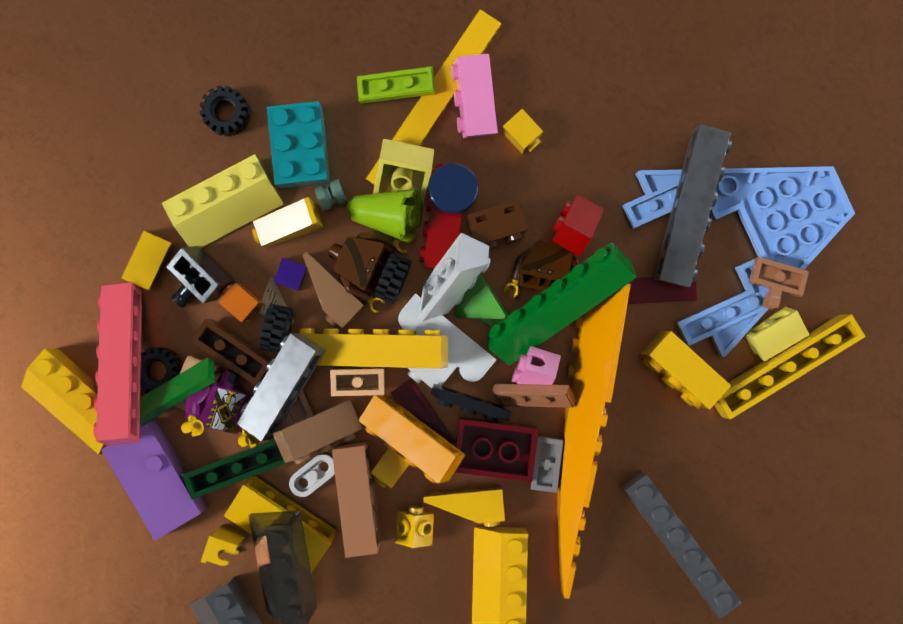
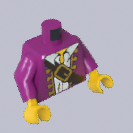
(218, 409)

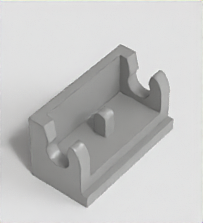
(547, 464)

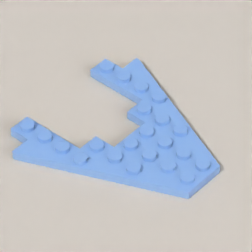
(788, 221)

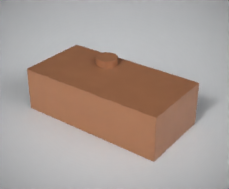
(356, 498)

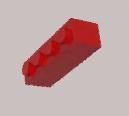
(440, 233)

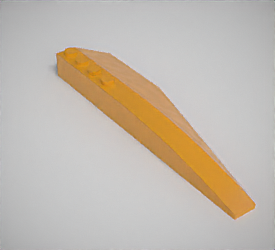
(592, 384)

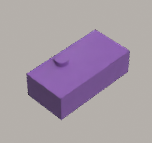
(154, 480)

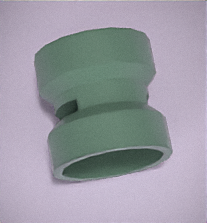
(325, 198)

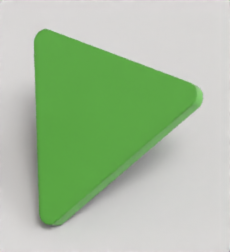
(480, 302)

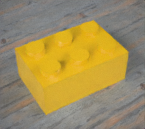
(684, 370)

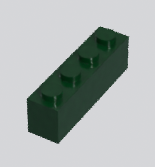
(233, 468)

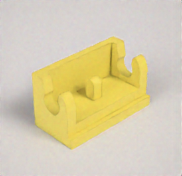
(776, 333)

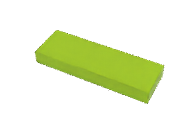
(396, 85)

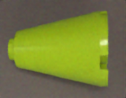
(388, 212)

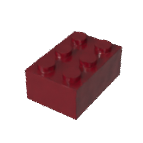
(497, 449)

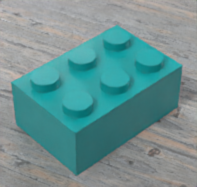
(298, 145)

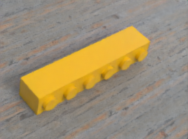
(381, 348)
(789, 365)

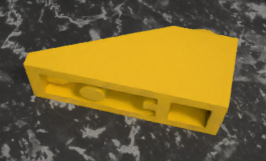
(475, 504)

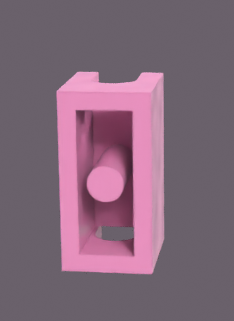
(536, 367)

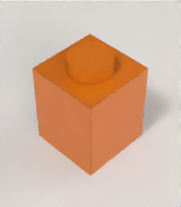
(240, 302)

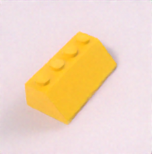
(65, 393)
(499, 575)

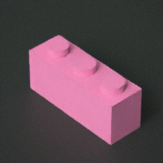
(474, 96)

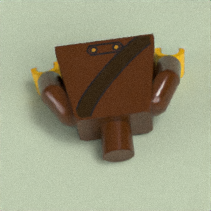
(362, 263)
(540, 267)

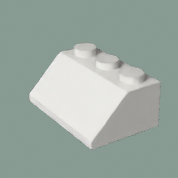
(453, 276)

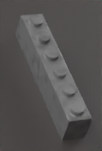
(692, 206)
(680, 544)

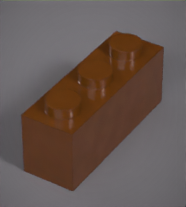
(231, 351)

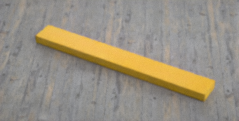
(430, 107)

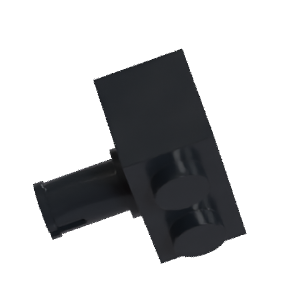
(198, 275)

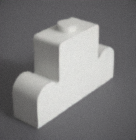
(462, 350)

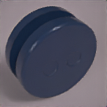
(453, 189)

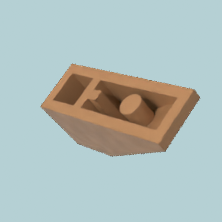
(334, 300)

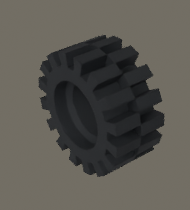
(211, 103)
(392, 278)
(275, 327)
(167, 358)

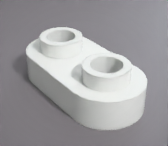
(313, 474)

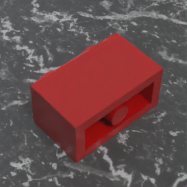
(577, 224)

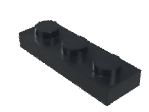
(470, 404)

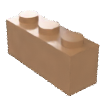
(317, 432)

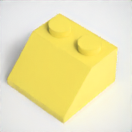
(411, 167)

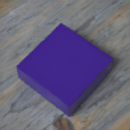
(290, 274)

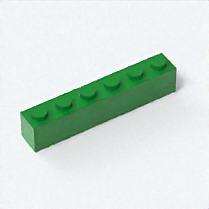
(561, 303)

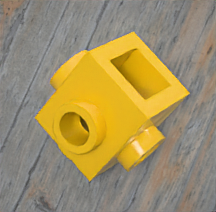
(414, 527)

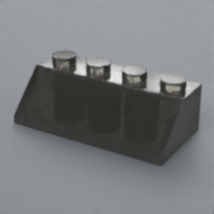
(283, 566)

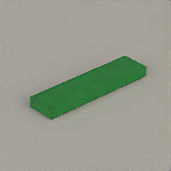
(176, 390)

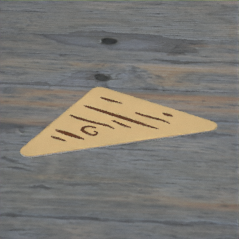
(272, 296)

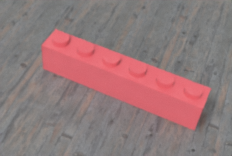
(118, 365)

